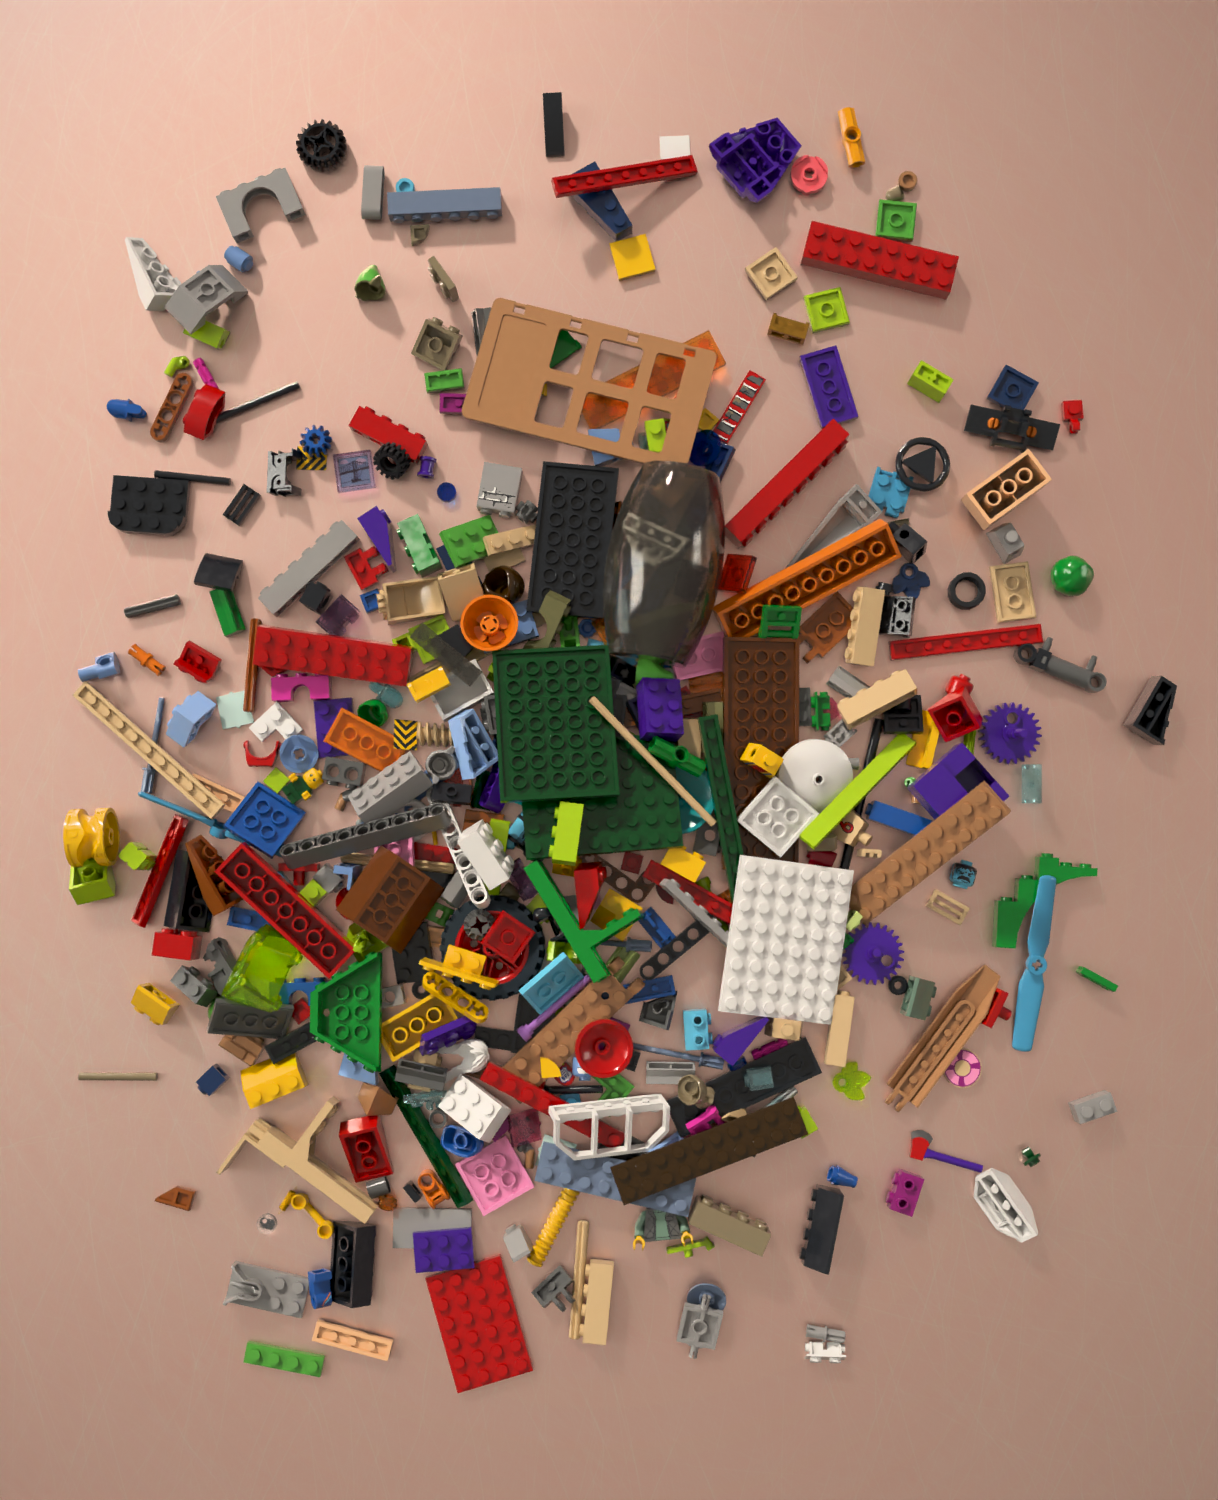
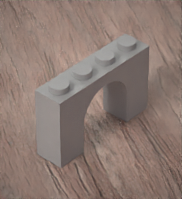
(234, 201)

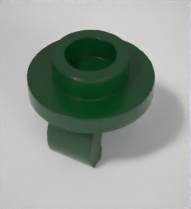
(1031, 1158)

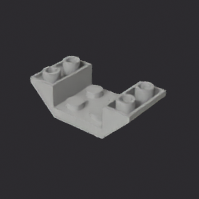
(203, 295)

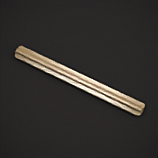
(440, 867)
(579, 1278)

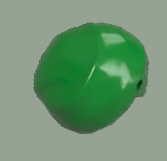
(1071, 576)

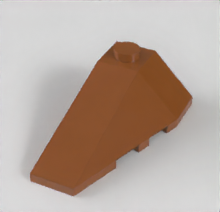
(205, 861)

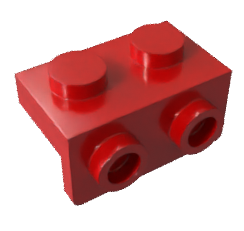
(198, 662)

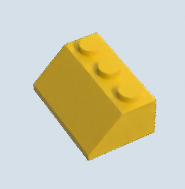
(270, 1081)

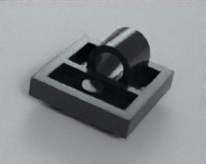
(904, 717)

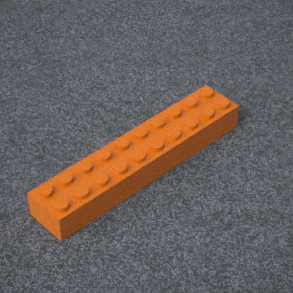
(810, 578)

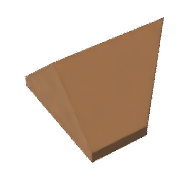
(376, 1101)

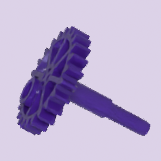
(1008, 739)
(867, 951)

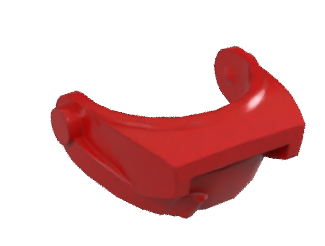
(268, 761)

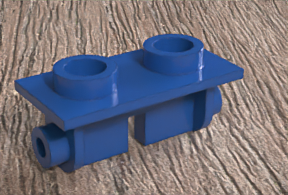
(656, 928)

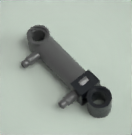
(1043, 661)

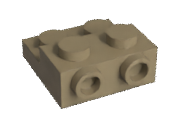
(437, 343)

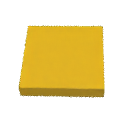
(632, 257)

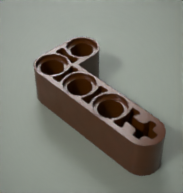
(631, 885)

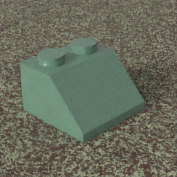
(918, 997)

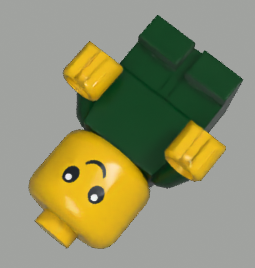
(301, 787)

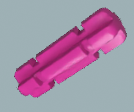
(204, 372)
(769, 1048)

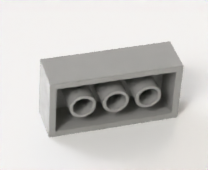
(390, 789)

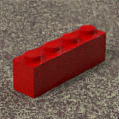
(382, 430)

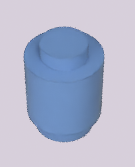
(238, 258)

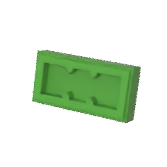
(444, 380)

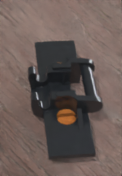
(1014, 421)

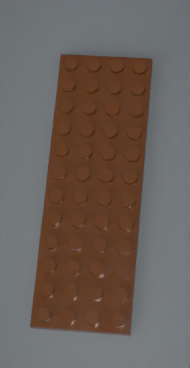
(761, 710)

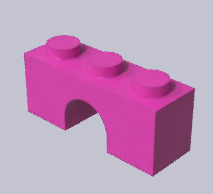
(284, 687)

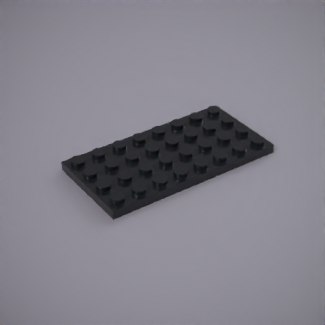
(573, 536)

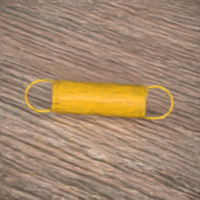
(287, 1200)

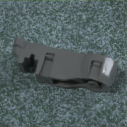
(225, 962)

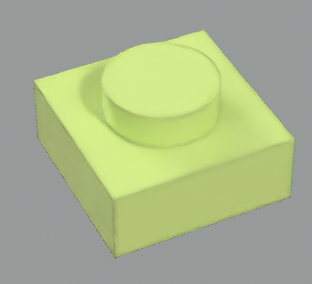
(853, 920)

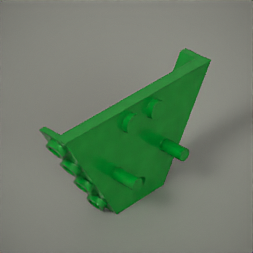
(354, 1012)

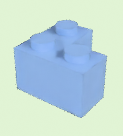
(189, 717)

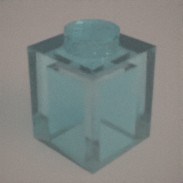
(759, 1078)

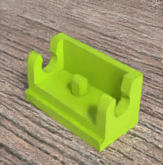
(210, 334)
(930, 381)

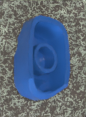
(460, 1141)

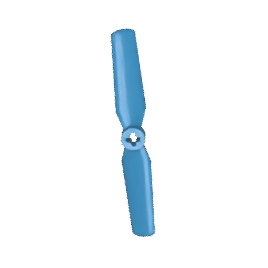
(216, 827)
(1031, 983)

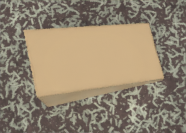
(733, 1115)

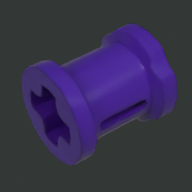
(426, 467)

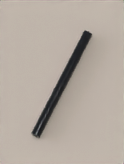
(258, 401)

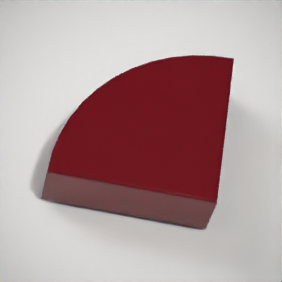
(664, 895)

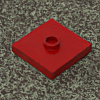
(508, 937)

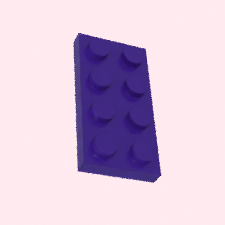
(828, 386)

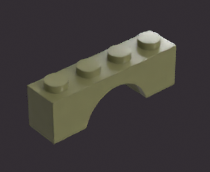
(553, 610)

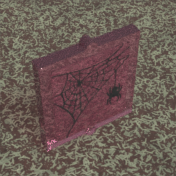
(524, 1127)

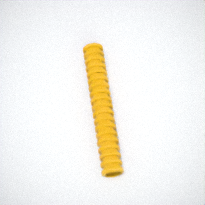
(552, 1227)

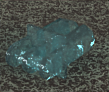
(387, 694)

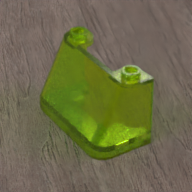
(262, 970)

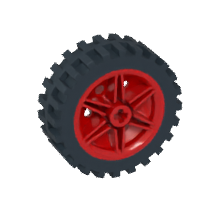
(510, 976)

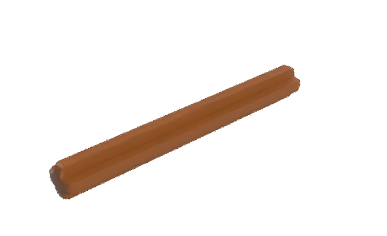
(251, 671)

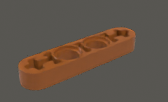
(169, 406)

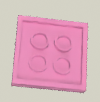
(495, 1175)

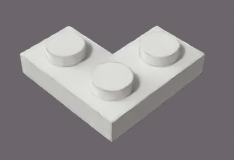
(275, 719)

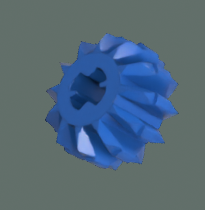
(308, 439)

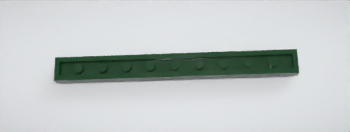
(721, 797)

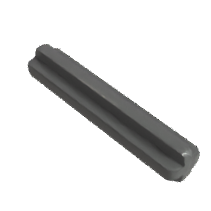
(152, 606)

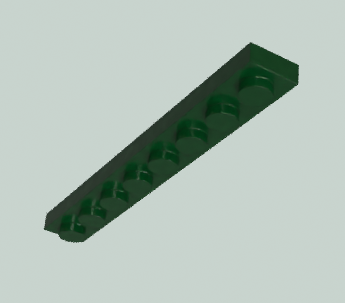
(427, 1140)

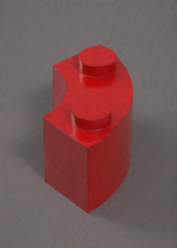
(204, 411)

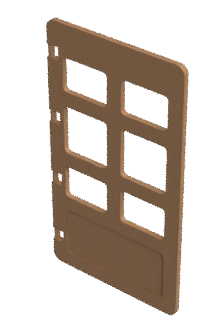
(516, 366)

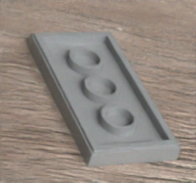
(411, 1220)

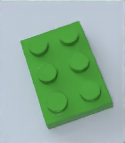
(465, 541)

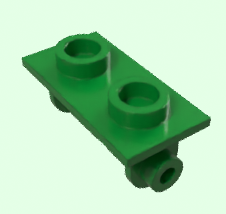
(819, 704)

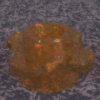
(387, 1202)

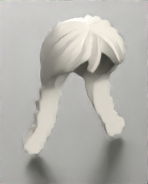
(474, 1054)

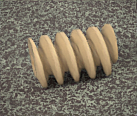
(434, 735)

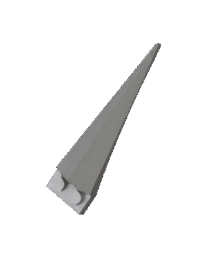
(846, 517)

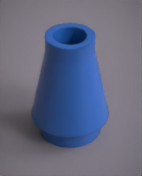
(841, 1177)

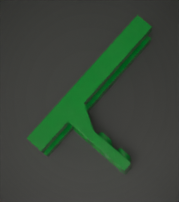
(582, 941)

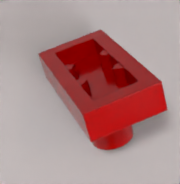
(299, 873)
(997, 1009)

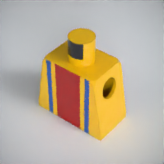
(763, 760)

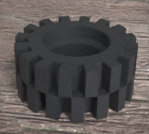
(395, 453)

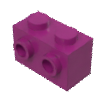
(904, 1192)

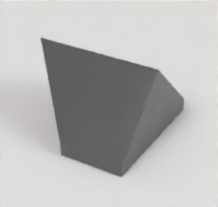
(659, 1011)

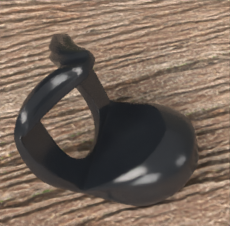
(544, 914)

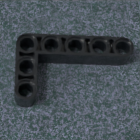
(668, 949)

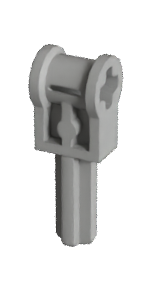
(839, 734)

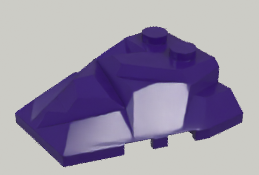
(755, 157)

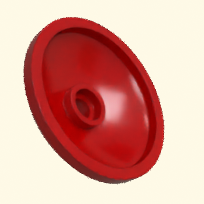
(614, 1055)

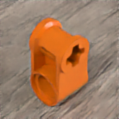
(435, 1191)

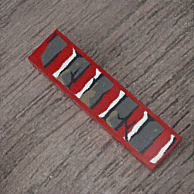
(739, 406)

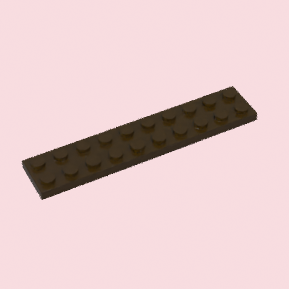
(708, 1150)

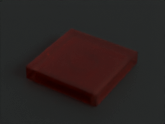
(737, 573)

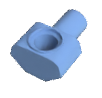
(104, 667)

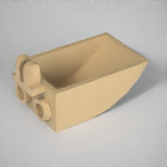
(411, 600)

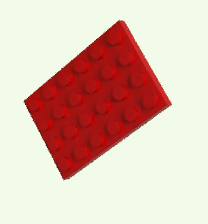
(479, 1324)

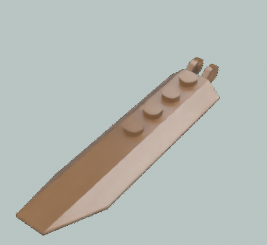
(943, 1039)

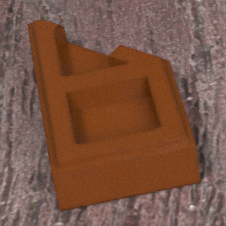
(178, 1197)

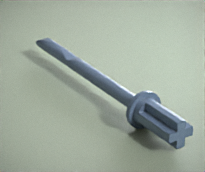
(149, 772)
(630, 944)
(703, 1059)

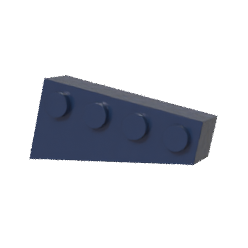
(605, 209)

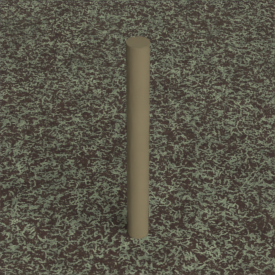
(118, 1076)

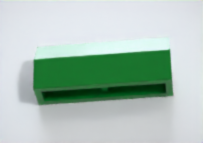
(227, 612)

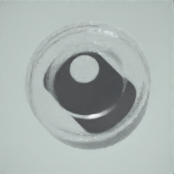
(266, 1223)

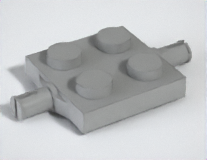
(699, 1326)

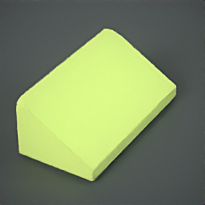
(629, 958)

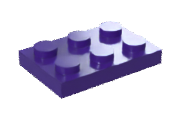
(325, 714)
(446, 1035)
(443, 1249)

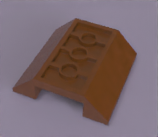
(390, 899)

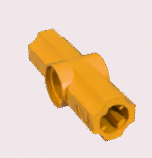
(852, 147)

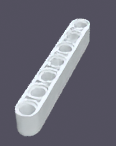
(459, 857)

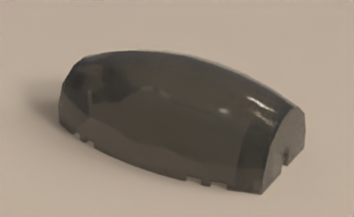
(664, 563)

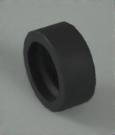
(979, 584)

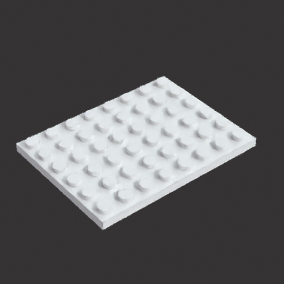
(785, 940)

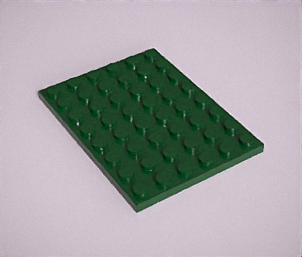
(546, 728)
(638, 820)

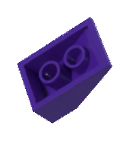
(378, 529)
(736, 1040)

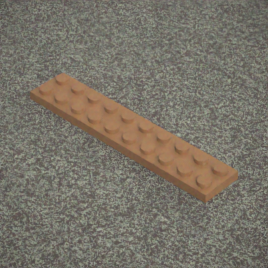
(927, 851)

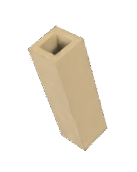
(839, 1030)

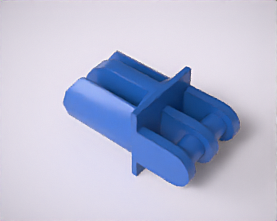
(125, 409)

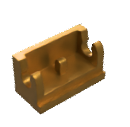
(788, 329)

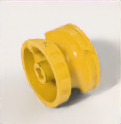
(91, 837)

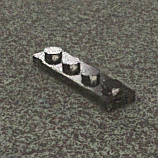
(446, 654)

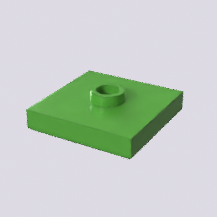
(896, 220)

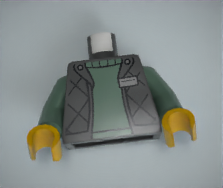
(659, 1226)

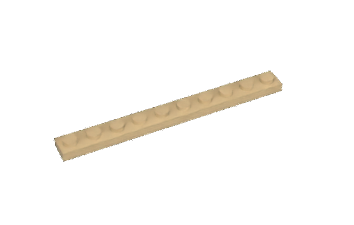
(149, 750)

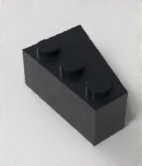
(1152, 710)

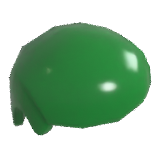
(373, 712)

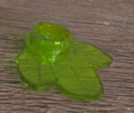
(853, 1081)

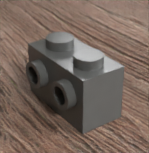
(194, 985)

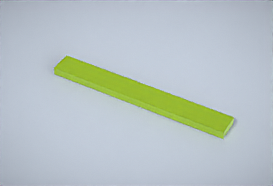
(857, 790)

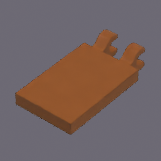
(826, 626)

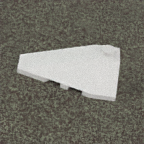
(151, 277)

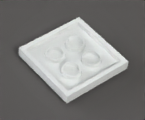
(777, 816)

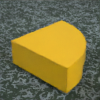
(549, 1068)

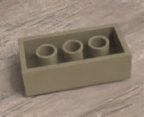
(729, 1225)

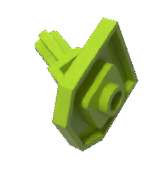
(363, 942)

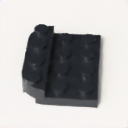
(149, 505)

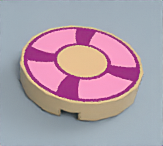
(964, 1069)

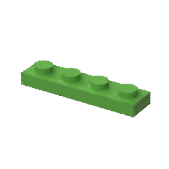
(284, 1359)

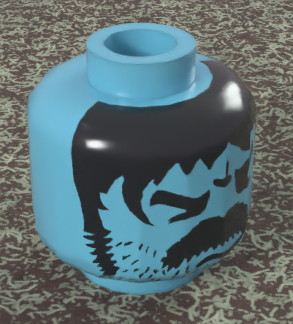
(963, 874)

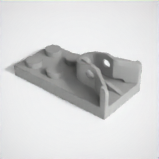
(267, 1289)

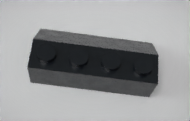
(185, 902)
(822, 1228)
(352, 1263)

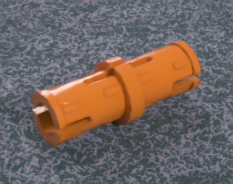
(146, 660)

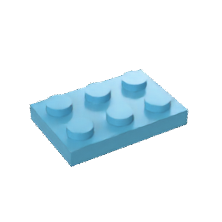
(551, 983)

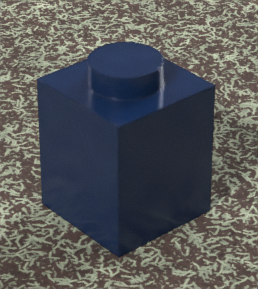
(212, 1080)

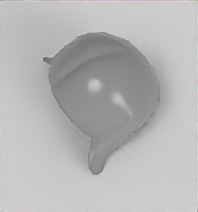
(441, 764)

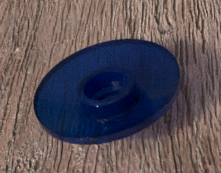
(703, 440)

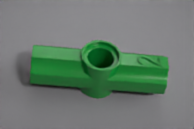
(668, 753)

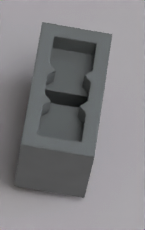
(345, 768)

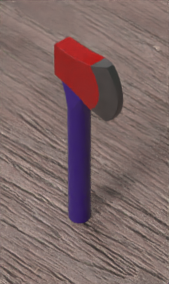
(919, 1149)

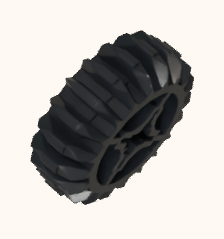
(309, 138)

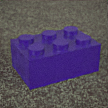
(659, 709)

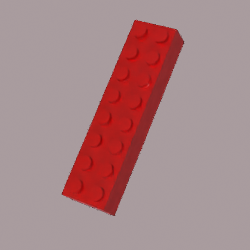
(879, 260)
(786, 483)
(332, 655)
(286, 909)

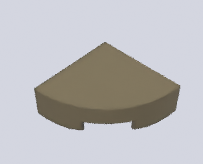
(419, 233)

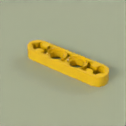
(453, 999)

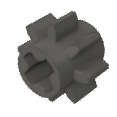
(526, 511)

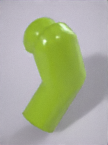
(175, 364)

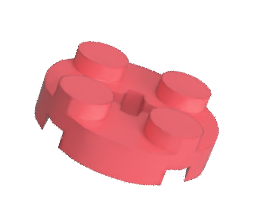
(811, 164)

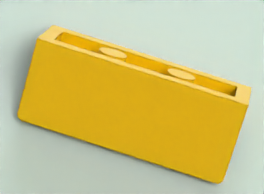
(923, 753)

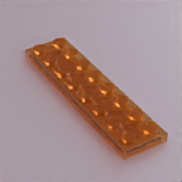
(665, 378)

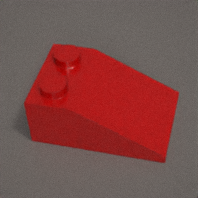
(588, 883)
(365, 1148)

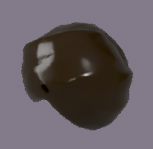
(504, 583)

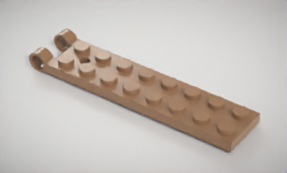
(559, 1035)

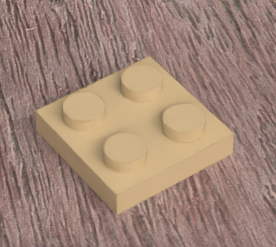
(771, 273)

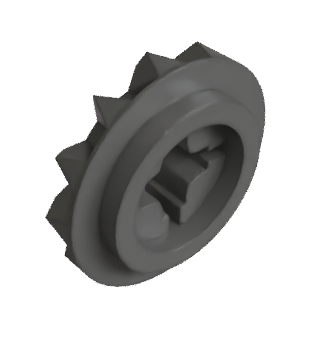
(470, 920)

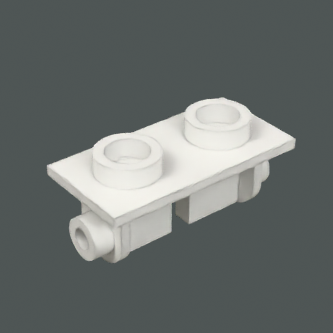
(817, 1354)

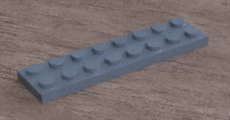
(596, 1178)

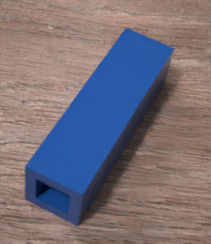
(895, 818)

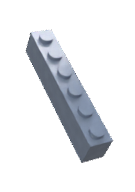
(444, 204)

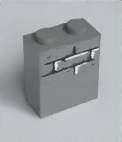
(499, 489)

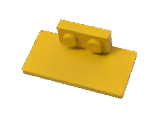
(462, 964)

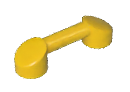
(325, 1227)

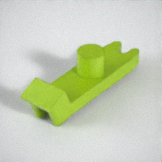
(688, 1247)

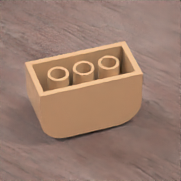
(1006, 489)

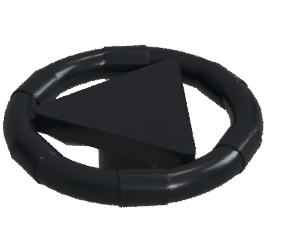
(922, 464)

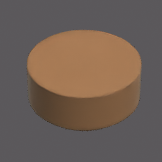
(907, 181)

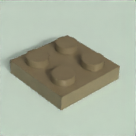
(439, 275)

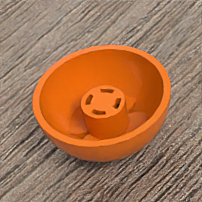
(492, 613)

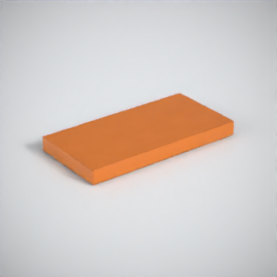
(363, 740)

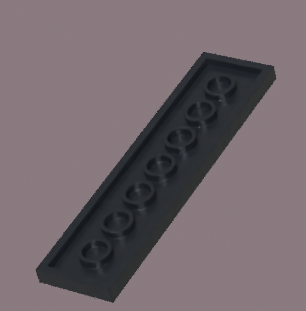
(788, 1067)

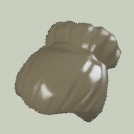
(695, 1092)

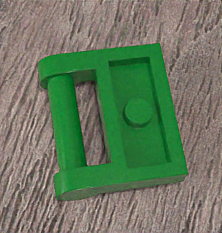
(780, 616)

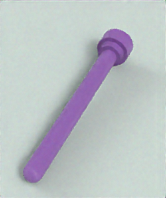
(527, 1030)

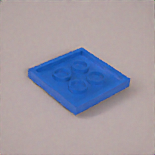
(264, 820)

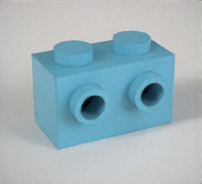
(696, 1029)

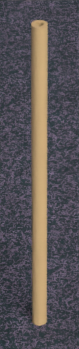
(652, 761)

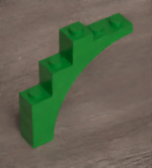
(1009, 914)

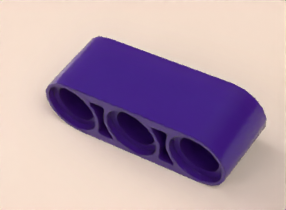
(491, 794)

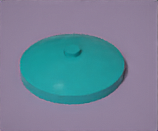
(700, 790)

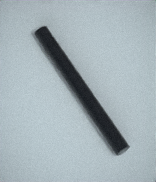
(192, 477)

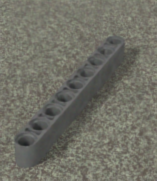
(365, 836)

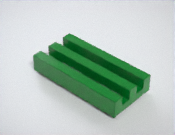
(1097, 979)

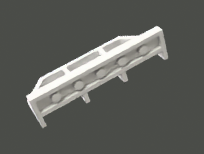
(610, 1107)

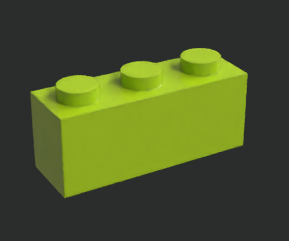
(566, 833)

